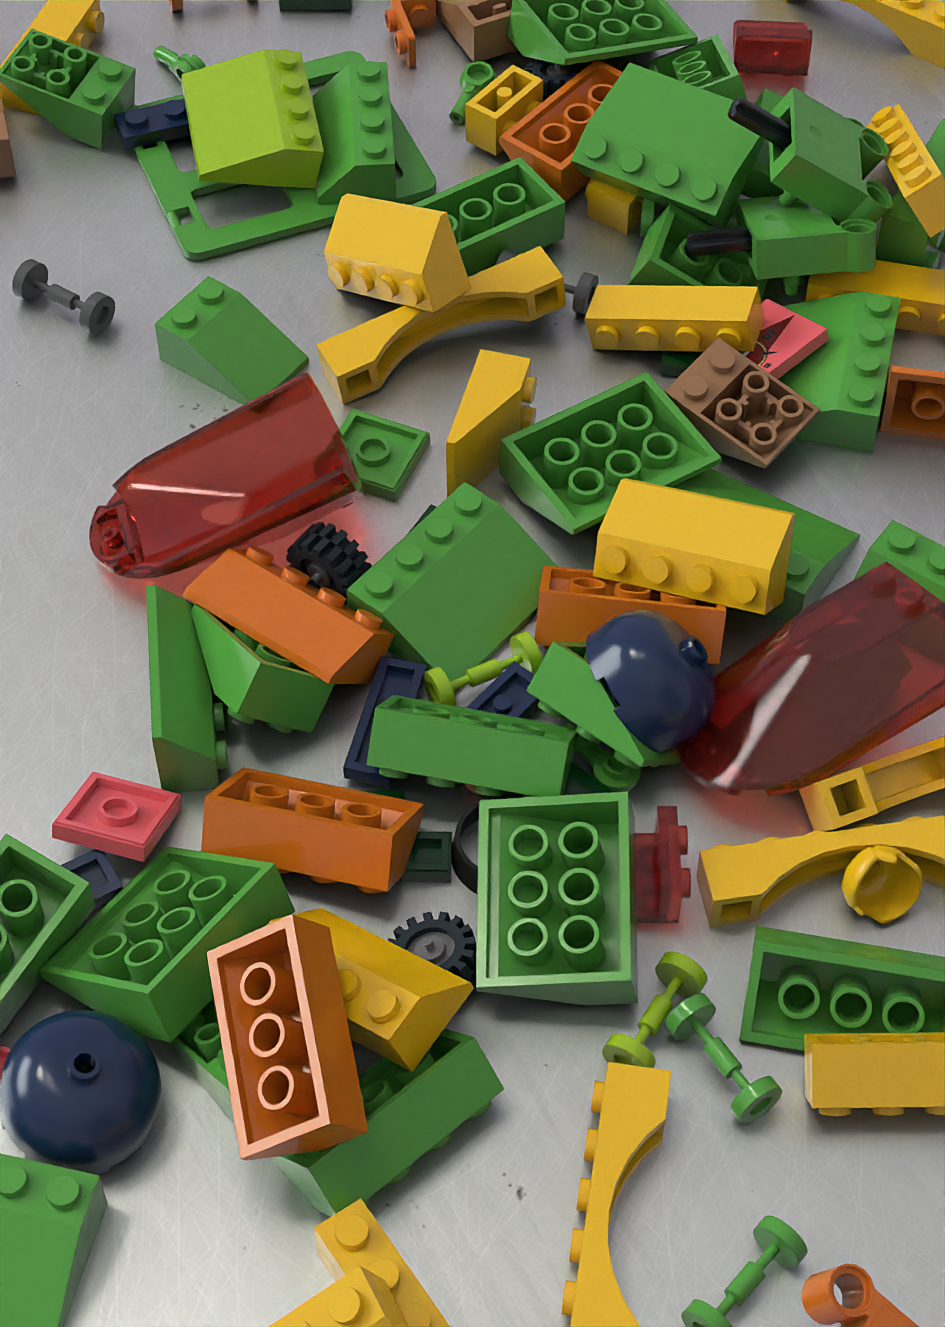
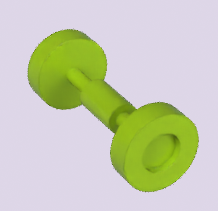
(524, 652)
(680, 976)

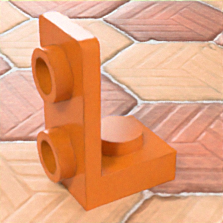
(403, 18)

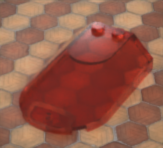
(228, 486)
(824, 688)

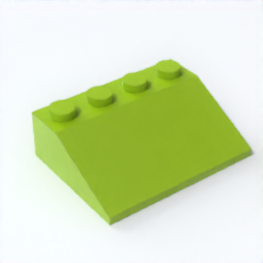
(254, 121)

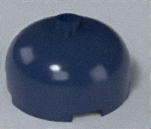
(654, 677)
(76, 1116)

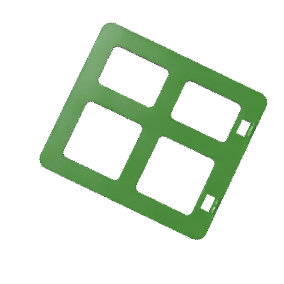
(198, 242)

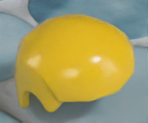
(882, 883)

